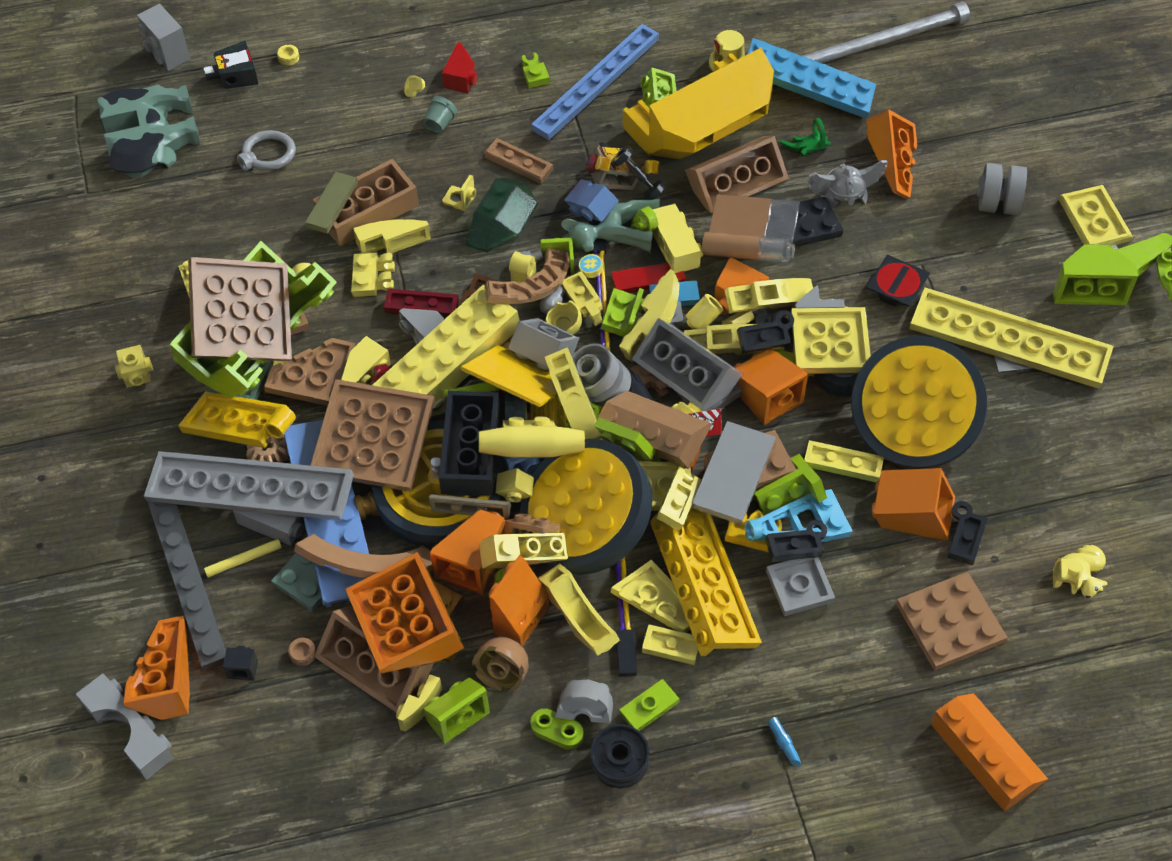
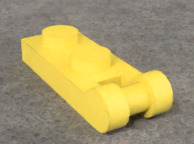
(678, 499)

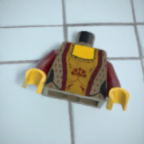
(614, 177)

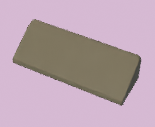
(467, 506)

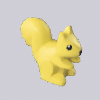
(1076, 570)

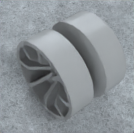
(1009, 190)
(601, 373)

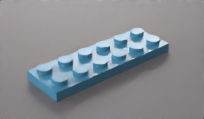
(818, 80)

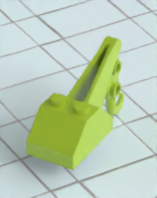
(1108, 275)

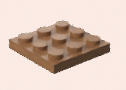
(951, 621)

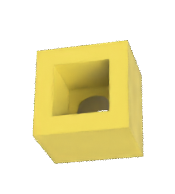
(514, 485)

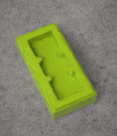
(649, 705)

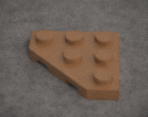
(311, 372)

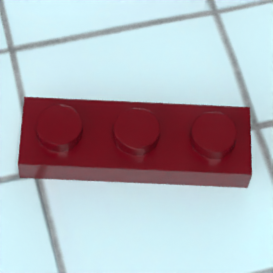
(409, 299)

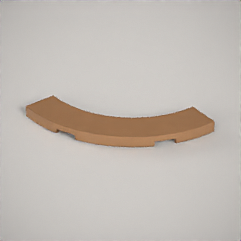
(534, 287)
(352, 562)

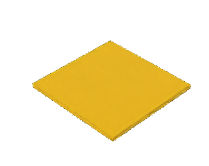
(513, 375)

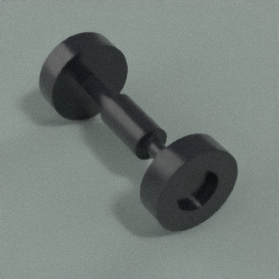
(653, 190)

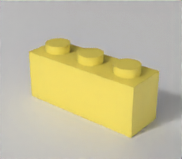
(676, 239)

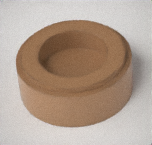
(301, 651)

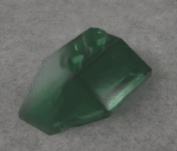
(501, 214)

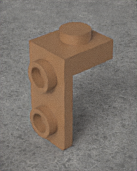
(523, 524)

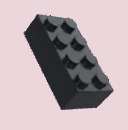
(461, 465)

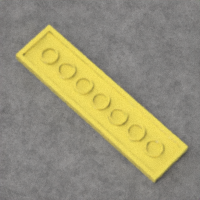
(1012, 337)

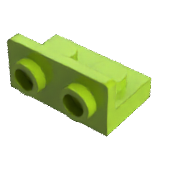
(657, 85)
(622, 312)

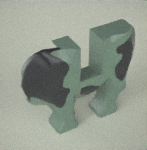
(154, 140)

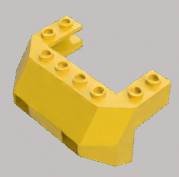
(704, 109)

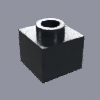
(240, 663)

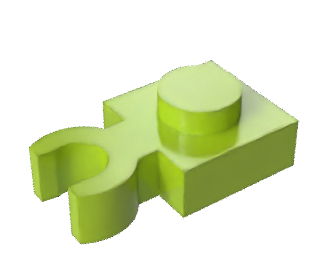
(535, 72)

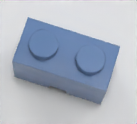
(591, 200)

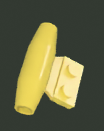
(531, 439)

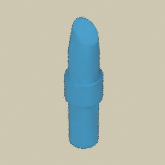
(784, 741)

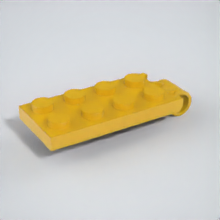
(237, 419)

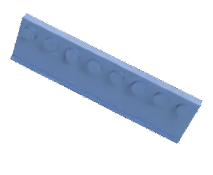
(346, 534)

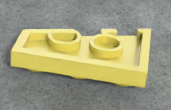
(653, 594)

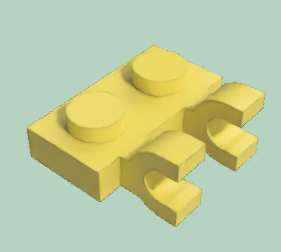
(365, 274)

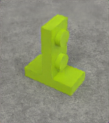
(791, 487)

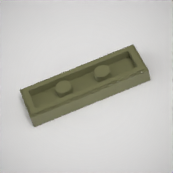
(331, 202)

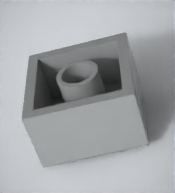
(163, 37)
(537, 339)

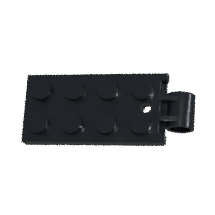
(816, 222)

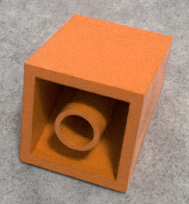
(771, 385)
(458, 555)

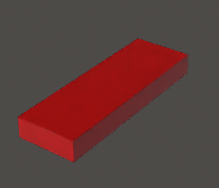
(633, 279)

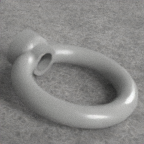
(248, 160)

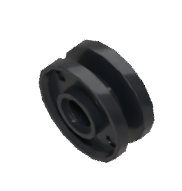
(620, 772)

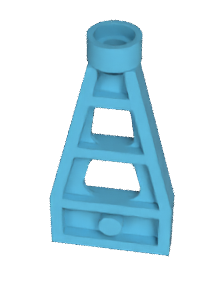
(826, 511)

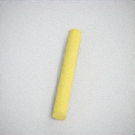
(242, 558)

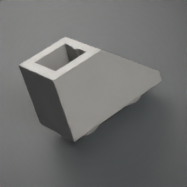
(419, 322)

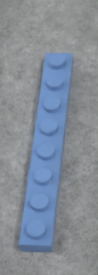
(594, 82)

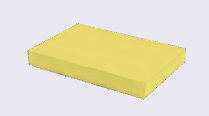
(1095, 217)

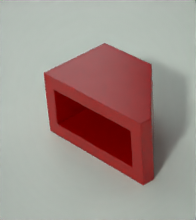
(459, 71)

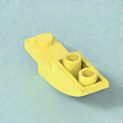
(767, 294)
(658, 304)
(720, 338)
(572, 393)

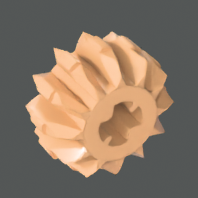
(274, 452)

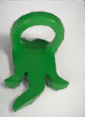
(810, 143)

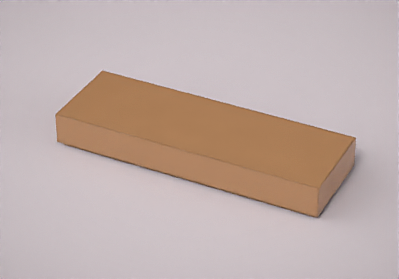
(519, 161)

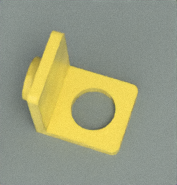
(466, 192)

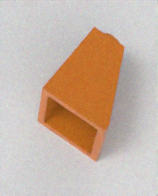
(914, 502)

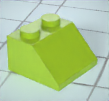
(457, 709)

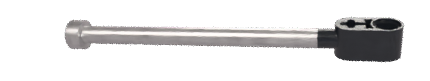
(958, 14)

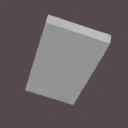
(733, 472)

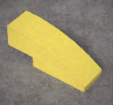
(391, 235)

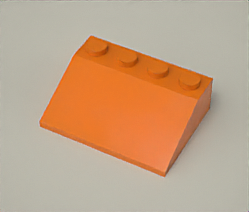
(404, 616)

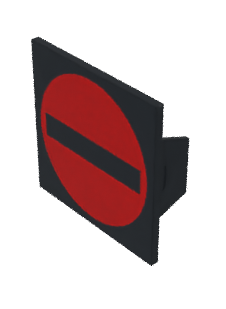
(897, 281)

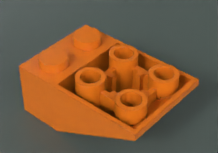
(518, 602)

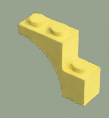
(577, 610)

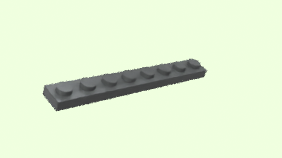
(188, 584)

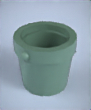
(439, 114)

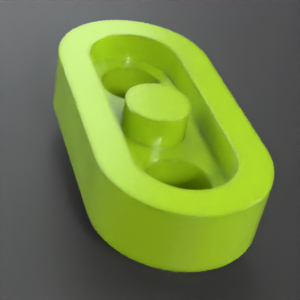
(645, 220)
(555, 730)

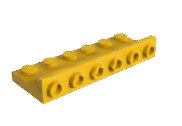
(706, 584)

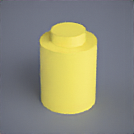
(704, 312)

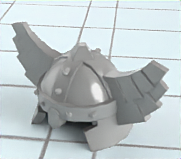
(846, 183)

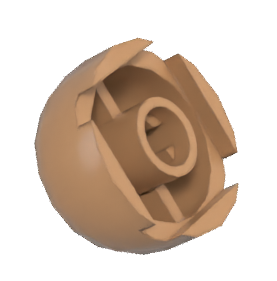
(501, 663)

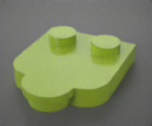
(626, 438)

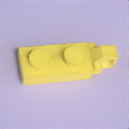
(584, 296)

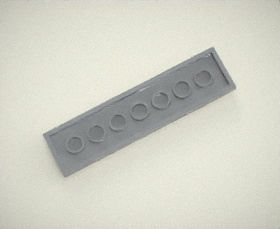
(249, 485)

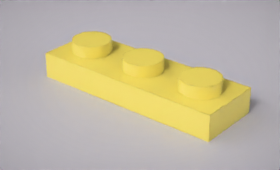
(844, 461)

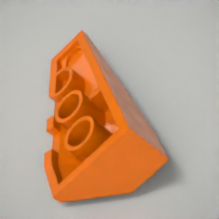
(894, 140)
(162, 674)

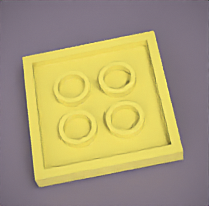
(830, 339)

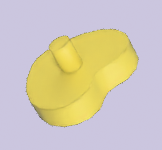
(413, 85)

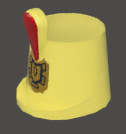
(726, 43)

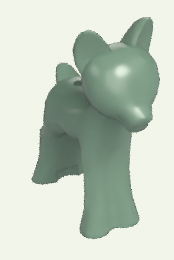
(611, 228)

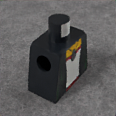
(233, 67)

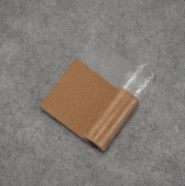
(752, 229)

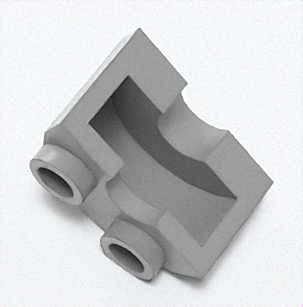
(585, 698)

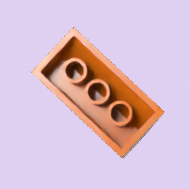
(987, 750)

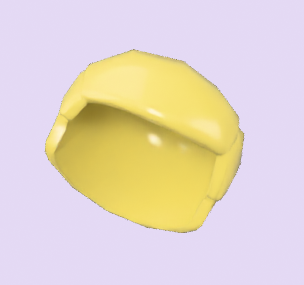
(565, 316)

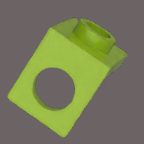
(560, 244)

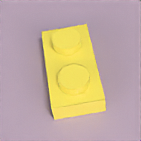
(670, 644)

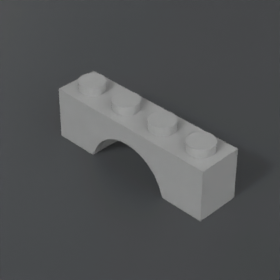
(145, 748)

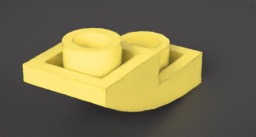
(413, 709)

